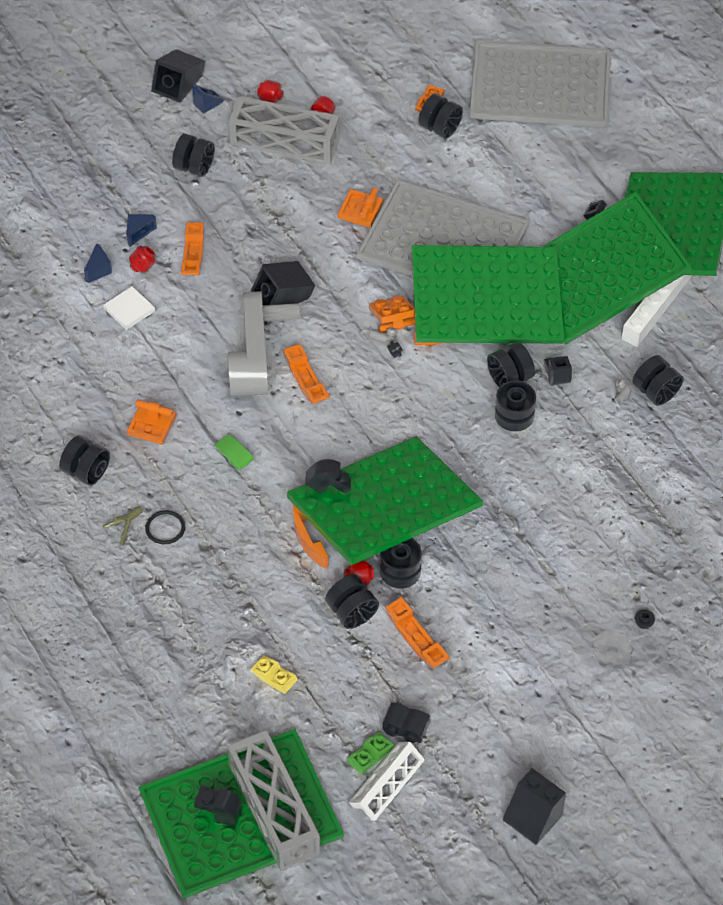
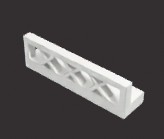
(380, 777)

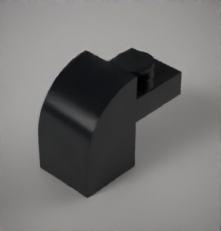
(558, 370)
(327, 473)
(222, 803)

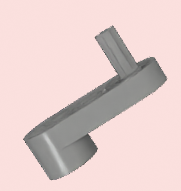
(249, 367)

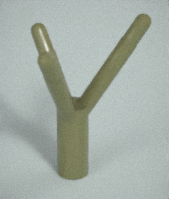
(127, 518)

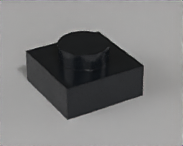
(594, 209)

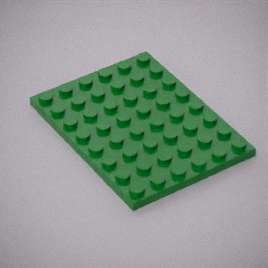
(688, 210)
(613, 264)
(486, 294)
(389, 501)
(214, 853)

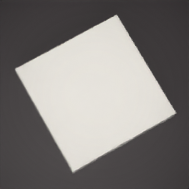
(129, 308)

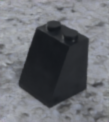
(176, 74)
(283, 283)
(535, 806)

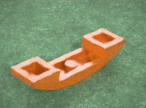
(193, 248)
(304, 375)
(314, 551)
(415, 635)

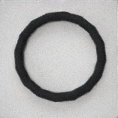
(165, 541)

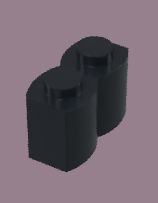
(406, 723)

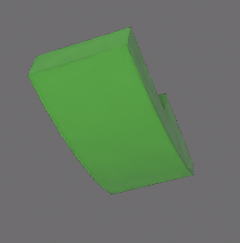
(234, 452)
(370, 754)

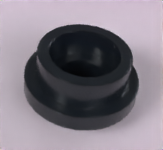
(395, 349)
(644, 623)

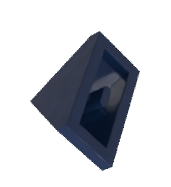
(205, 98)
(139, 226)
(97, 265)

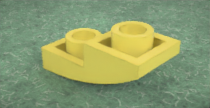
(273, 674)

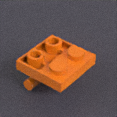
(361, 207)
(393, 311)
(151, 422)

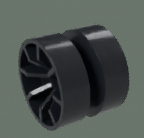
(440, 116)
(193, 155)
(511, 364)
(658, 380)
(515, 405)
(84, 460)
(401, 564)
(352, 601)

